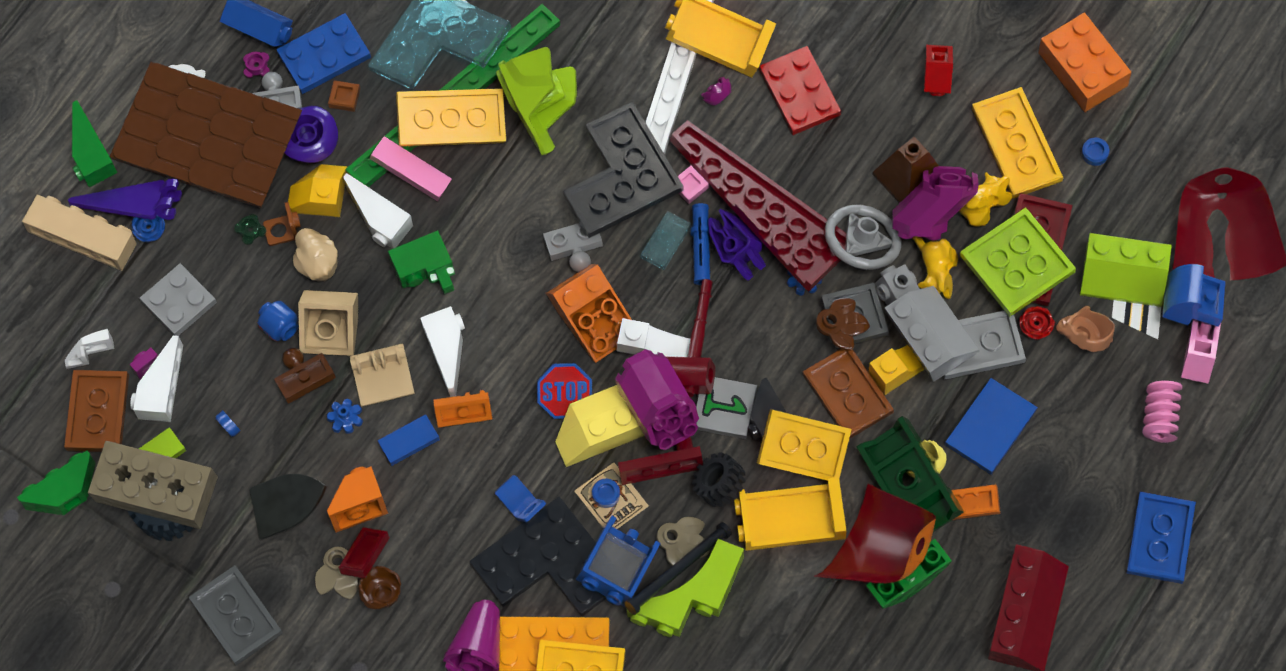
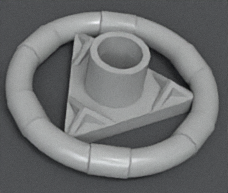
(863, 237)

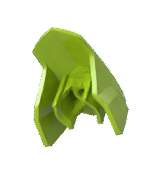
(538, 93)

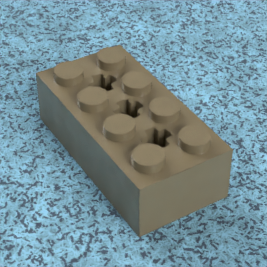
(159, 500)

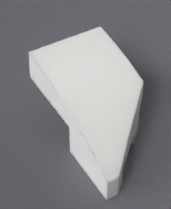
(86, 345)

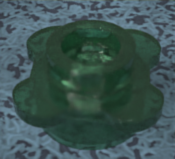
(250, 222)

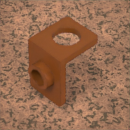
(290, 221)

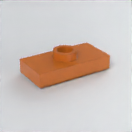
(978, 501)

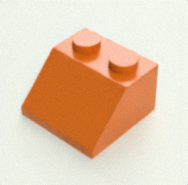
(356, 500)

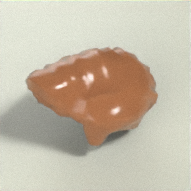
(1087, 329)

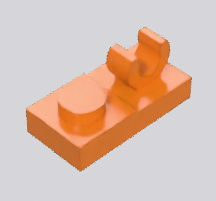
(463, 409)

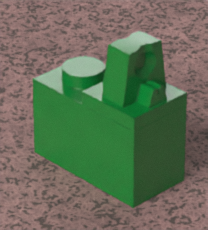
(423, 260)

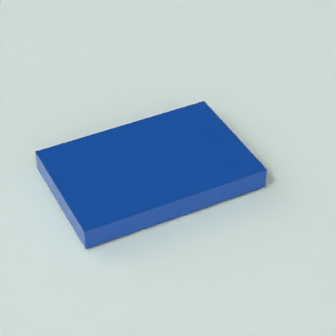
(991, 426)
(1161, 537)

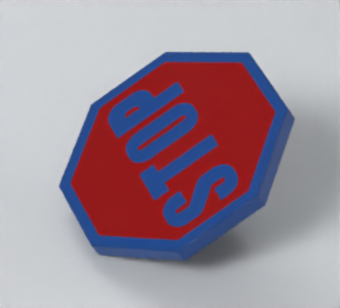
(561, 386)

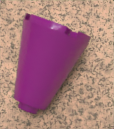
(477, 640)

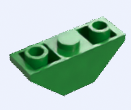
(62, 488)
(893, 593)

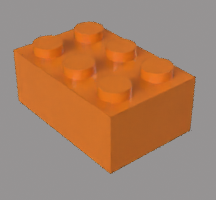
(1084, 62)

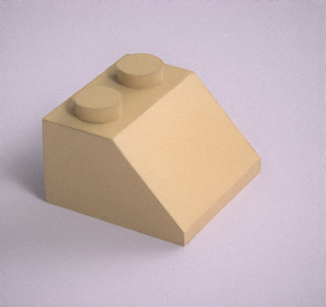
(328, 322)

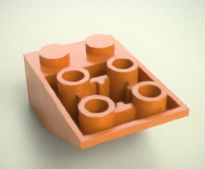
(590, 310)

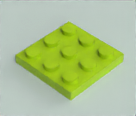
(1017, 262)

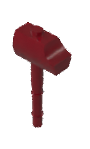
(695, 372)

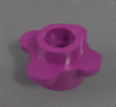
(251, 59)

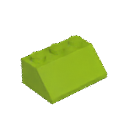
(1125, 270)

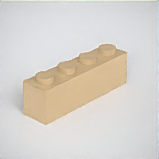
(79, 231)

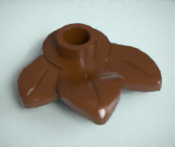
(846, 323)

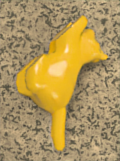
(989, 194)
(939, 259)

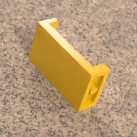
(719, 34)
(791, 516)

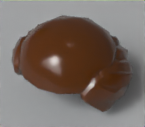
(379, 588)

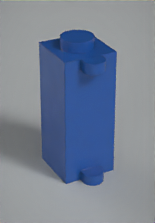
(257, 21)

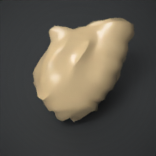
(315, 255)

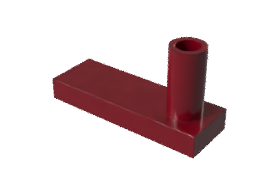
(661, 465)

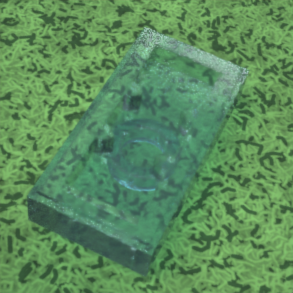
(665, 240)

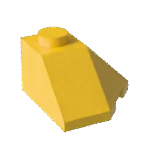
(319, 191)

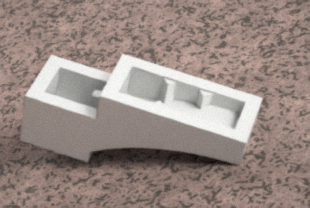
(638, 335)

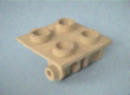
(382, 375)

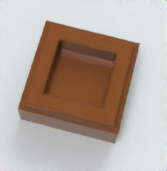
(344, 96)

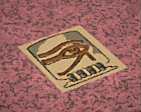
(626, 508)

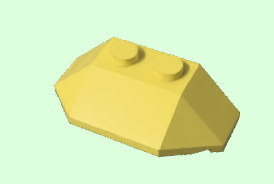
(596, 426)

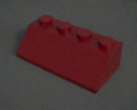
(1029, 609)

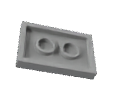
(997, 341)

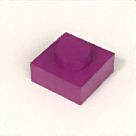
(142, 362)

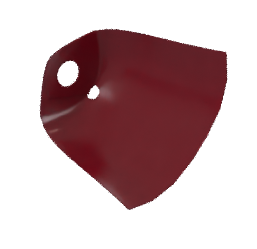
(1252, 232)
(884, 541)

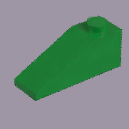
(88, 151)

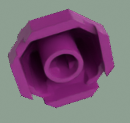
(934, 202)
(657, 399)

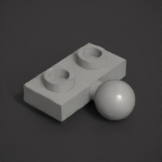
(272, 84)
(571, 241)

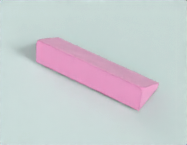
(410, 168)

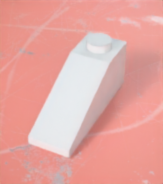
(384, 219)
(446, 341)
(158, 386)

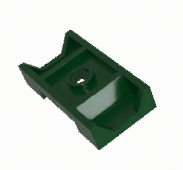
(900, 452)

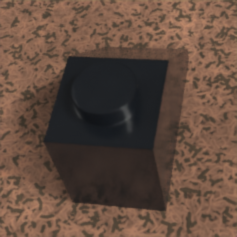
(765, 400)

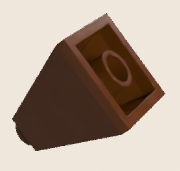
(905, 169)

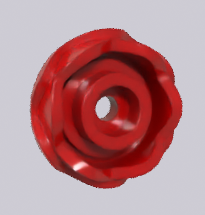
(1039, 315)

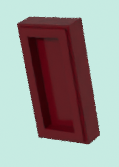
(364, 552)

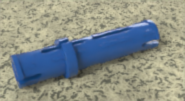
(700, 236)

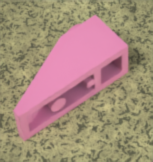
(1200, 351)

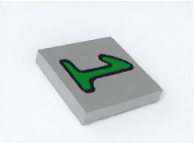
(726, 408)

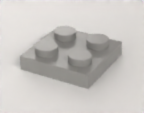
(178, 300)

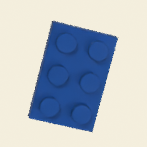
(323, 53)

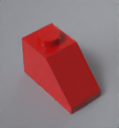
(938, 69)

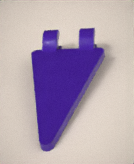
(136, 200)

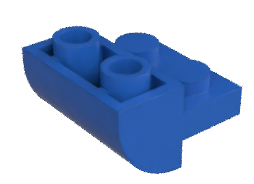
(1193, 296)

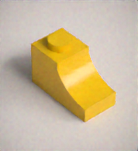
(894, 368)

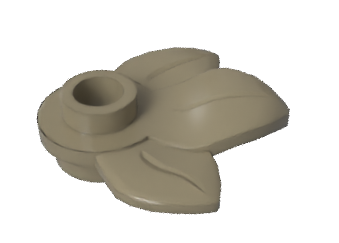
(686, 538)
(330, 578)

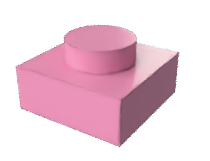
(693, 184)

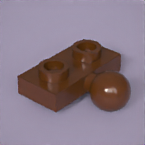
(302, 376)

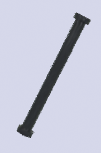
(633, 605)

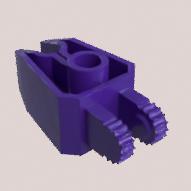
(736, 243)

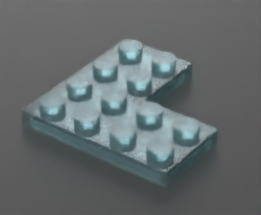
(435, 26)

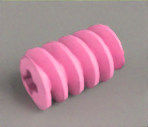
(1160, 409)

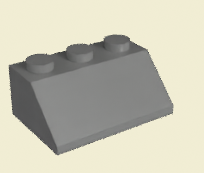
(931, 331)

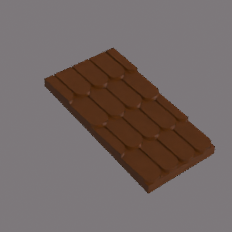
(205, 134)

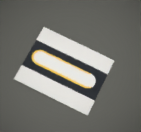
(1139, 316)

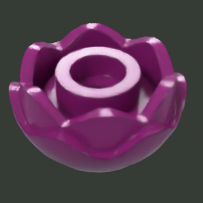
(717, 92)

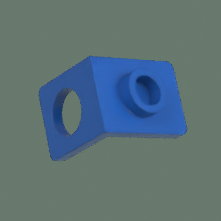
(519, 499)

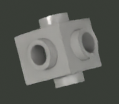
(895, 283)

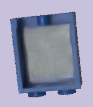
(616, 564)

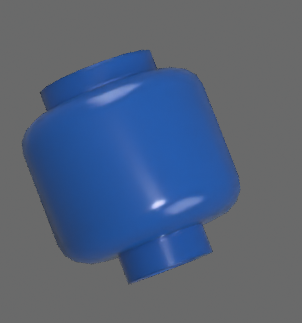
(278, 320)

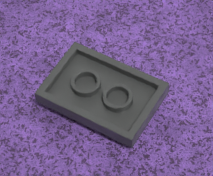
(235, 615)

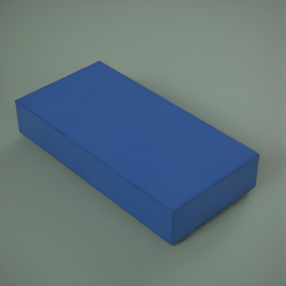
(408, 440)

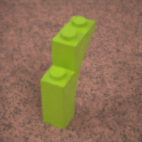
(705, 592)

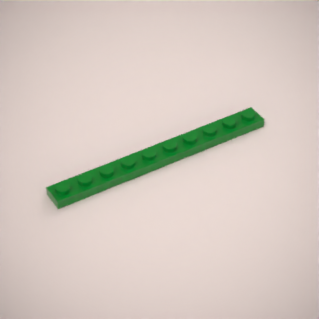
(517, 42)

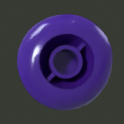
(313, 136)

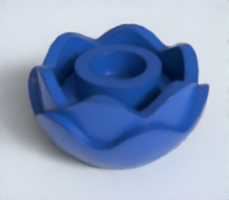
(140, 230)

